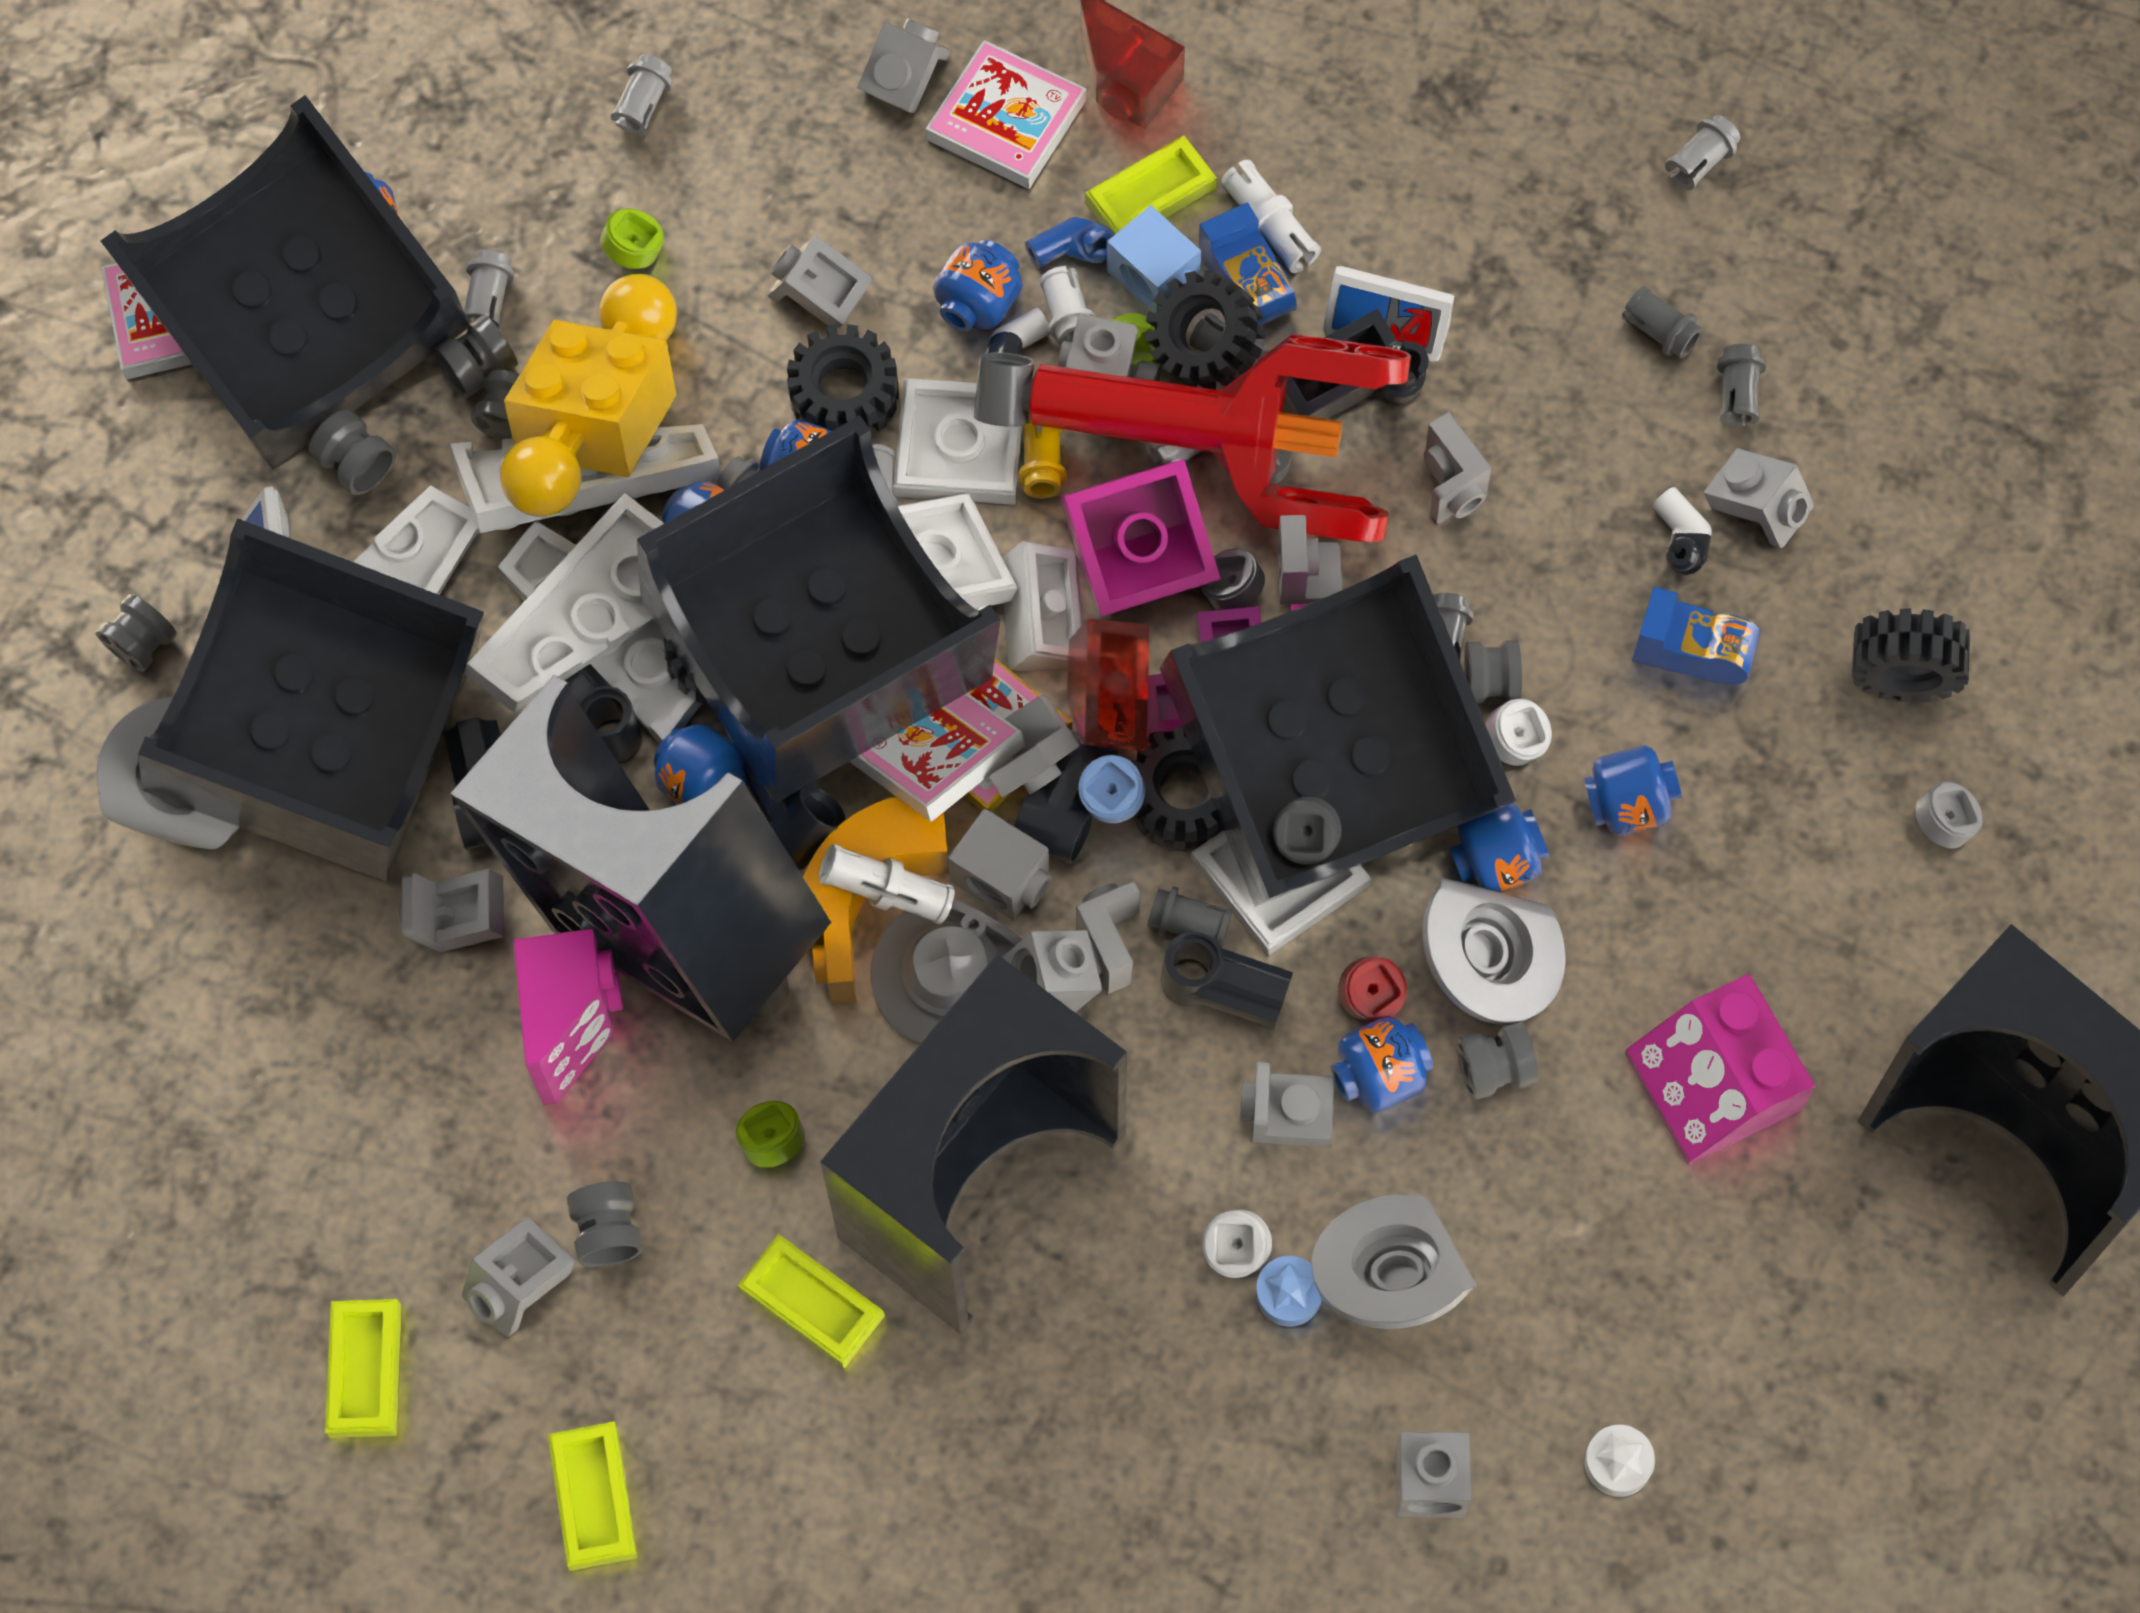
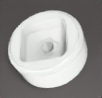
(1519, 731)
(1237, 1243)
(1619, 1460)

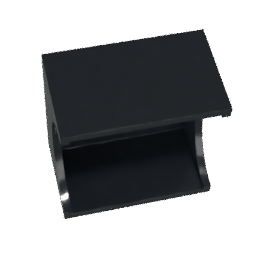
(293, 288)
(812, 612)
(312, 701)
(1344, 707)
(682, 895)
(2046, 1068)
(985, 1078)

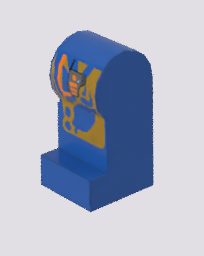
(1237, 250)
(1696, 640)

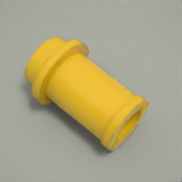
(1041, 470)

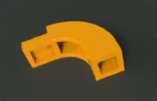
(878, 832)

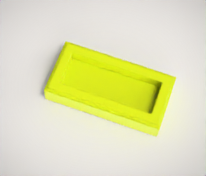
(1163, 179)
(811, 1301)
(363, 1368)
(592, 1496)

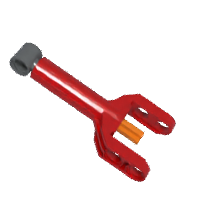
(1237, 424)

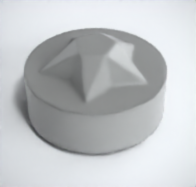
(1949, 814)

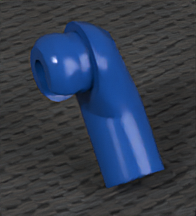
(1072, 238)

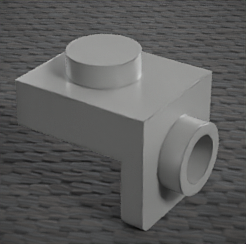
(902, 64)
(1100, 346)
(1762, 492)
(1045, 742)
(452, 910)
(1099, 915)

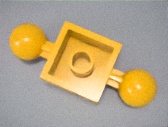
(590, 397)

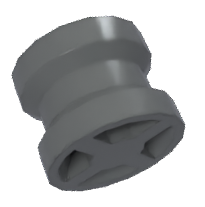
(491, 413)
(136, 633)
(1494, 670)

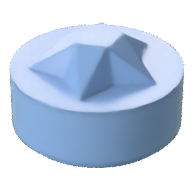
(1112, 789)
(1287, 1291)

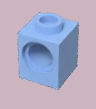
(1149, 256)

